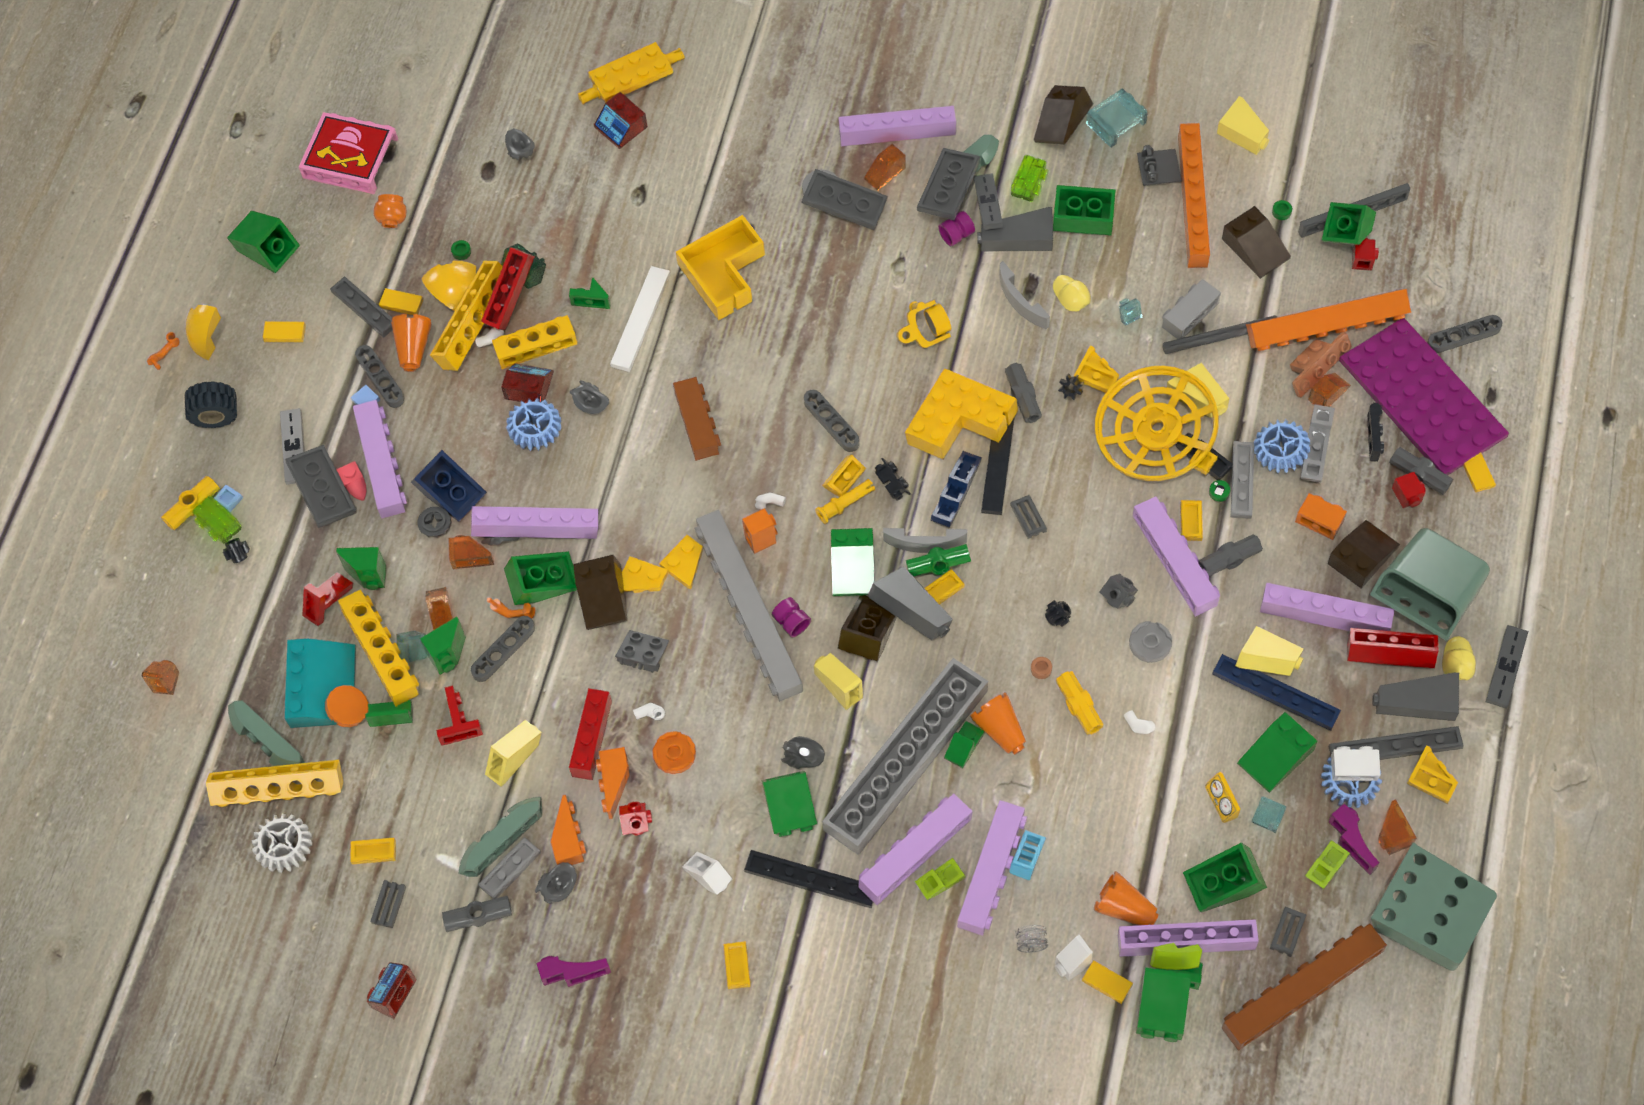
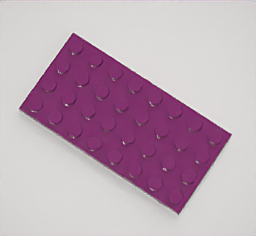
(1423, 396)

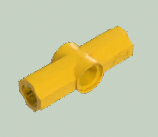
(181, 511)
(1079, 702)

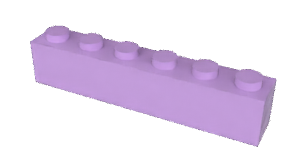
(897, 125)
(379, 460)
(534, 522)
(1176, 556)
(1324, 609)
(914, 849)
(991, 868)
(1210, 936)

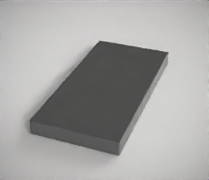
(948, 183)
(844, 199)
(320, 486)

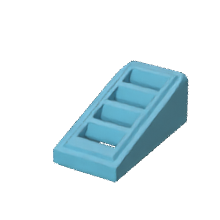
(1024, 868)

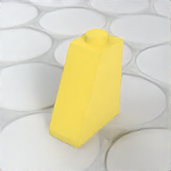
(1244, 127)
(1197, 396)
(1269, 654)
(839, 680)
(512, 752)

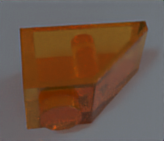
(886, 167)
(1328, 390)
(468, 553)
(439, 606)
(161, 677)
(1396, 832)

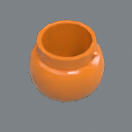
(390, 210)

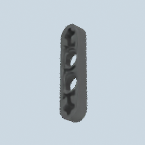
(1463, 332)
(379, 376)
(829, 422)
(499, 646)

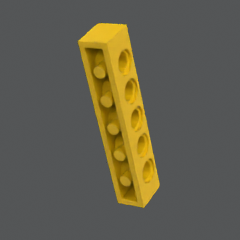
(467, 318)
(398, 690)
(283, 775)

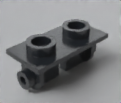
(888, 472)

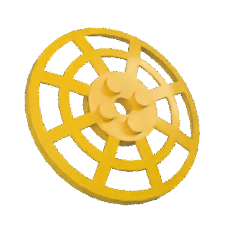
(1156, 413)

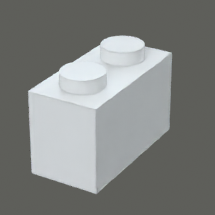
(1355, 764)

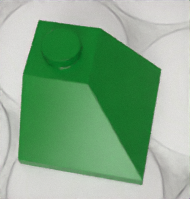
(1348, 223)

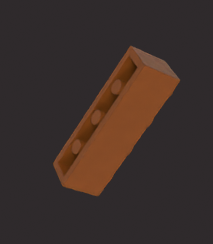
(696, 418)

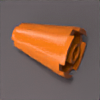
(410, 339)
(1001, 724)
(1125, 902)

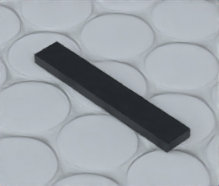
(997, 473)
(806, 878)

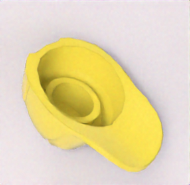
(1071, 293)
(1459, 658)

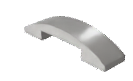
(1034, 314)
(1319, 436)
(922, 544)

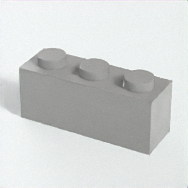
(1191, 309)

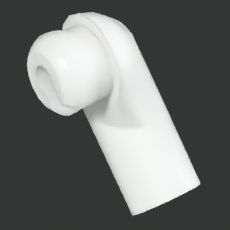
(487, 339)
(764, 499)
(650, 710)
(1138, 725)

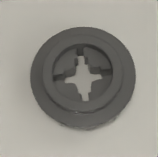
(425, 519)

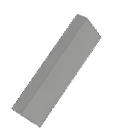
(509, 868)

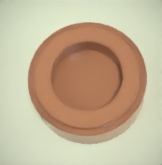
(1041, 667)

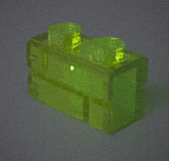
(1029, 177)
(216, 519)

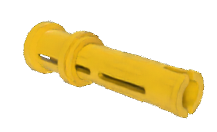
(837, 505)

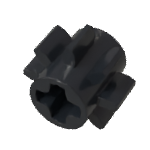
(1076, 388)
(236, 550)
(1058, 613)

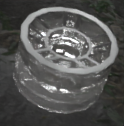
(1031, 938)

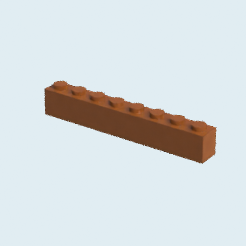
(1303, 986)

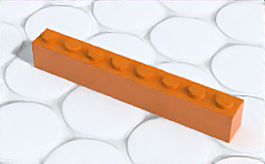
(1193, 196)
(1328, 318)

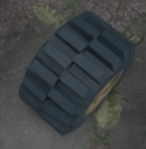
(210, 404)

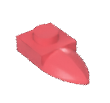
(353, 480)

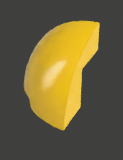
(449, 282)
(199, 329)

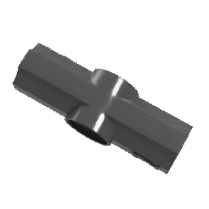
(1023, 392)
(1423, 468)
(1231, 555)
(462, 917)

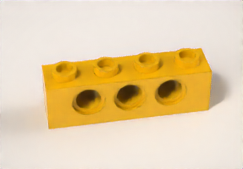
(544, 343)

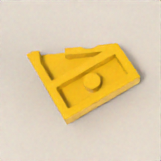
(1096, 371)
(683, 561)
(642, 576)
(1432, 777)

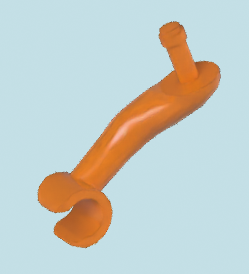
(154, 358)
(497, 606)

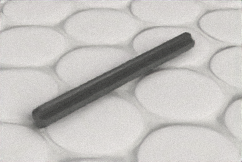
(1209, 337)

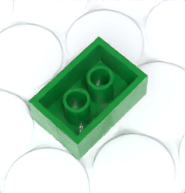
(1084, 210)

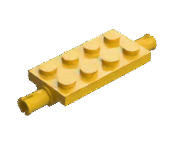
(630, 72)

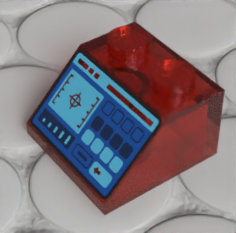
(620, 120)
(526, 382)
(392, 989)

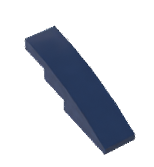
(956, 489)

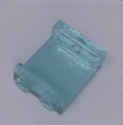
(1115, 116)

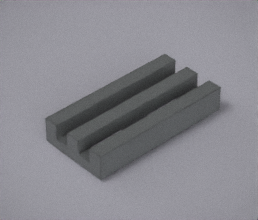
(1035, 531)
(393, 886)
(1281, 948)

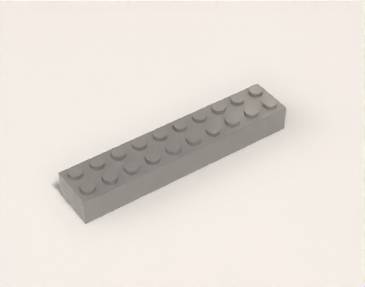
(905, 756)

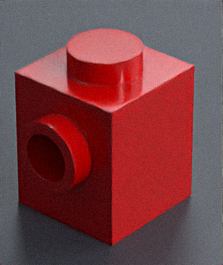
(1364, 255)
(1409, 490)

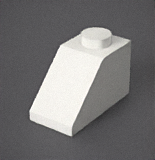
(707, 872)
(1073, 958)

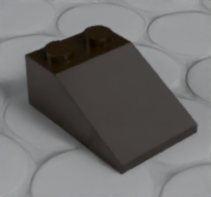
(1062, 114)
(1255, 242)
(1362, 553)
(601, 591)
(866, 629)

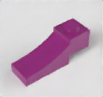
(1346, 822)
(555, 970)

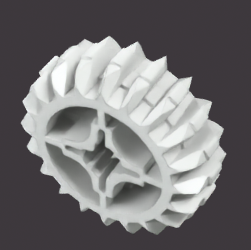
(272, 857)

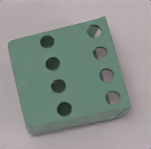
(1434, 579)
(1435, 909)

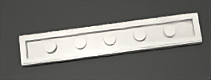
(640, 319)

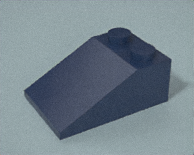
(448, 486)

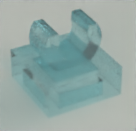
(1130, 310)

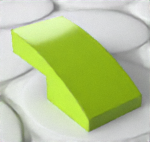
(1327, 864)
(941, 879)
(1175, 958)

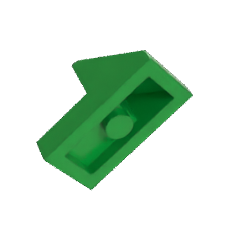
(594, 298)
(963, 744)

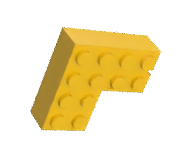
(714, 261)
(958, 404)

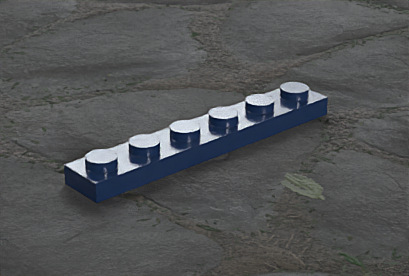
(1277, 693)

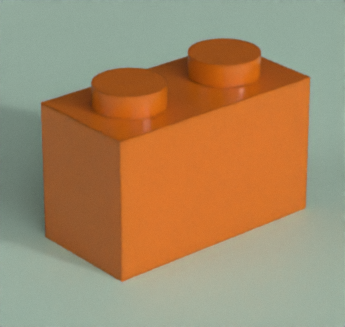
(1321, 516)
(760, 530)

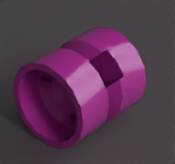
(954, 230)
(791, 617)

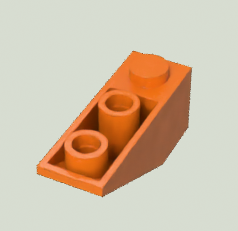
(615, 773)
(564, 837)

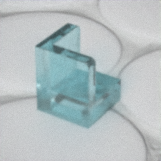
(411, 646)
(1269, 814)

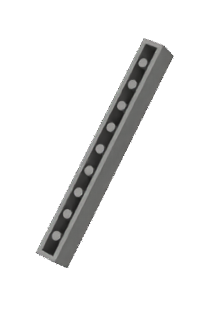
(749, 606)

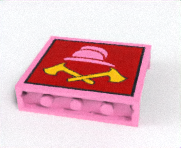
(346, 152)

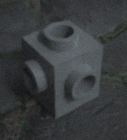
(1119, 591)

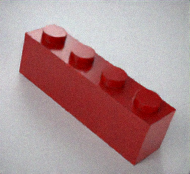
(507, 289)
(1392, 648)
(590, 734)

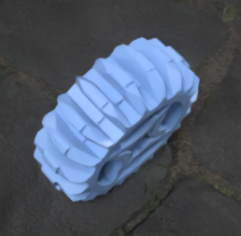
(539, 414)
(1295, 442)
(1354, 796)

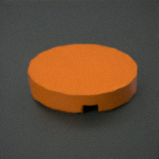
(346, 706)
(674, 752)

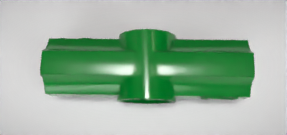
(938, 560)

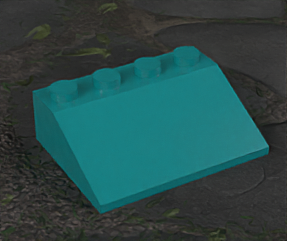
(311, 674)

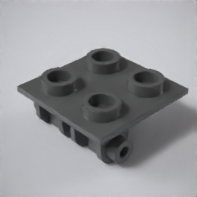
(1158, 166)
(641, 649)

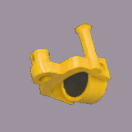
(935, 318)

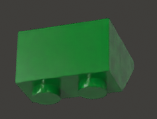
(364, 566)
(445, 645)

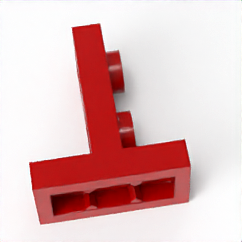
(319, 599)
(461, 728)

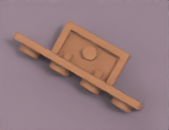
(1317, 361)

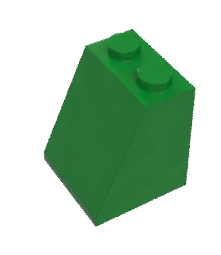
(264, 240)
(789, 803)
(1163, 1004)

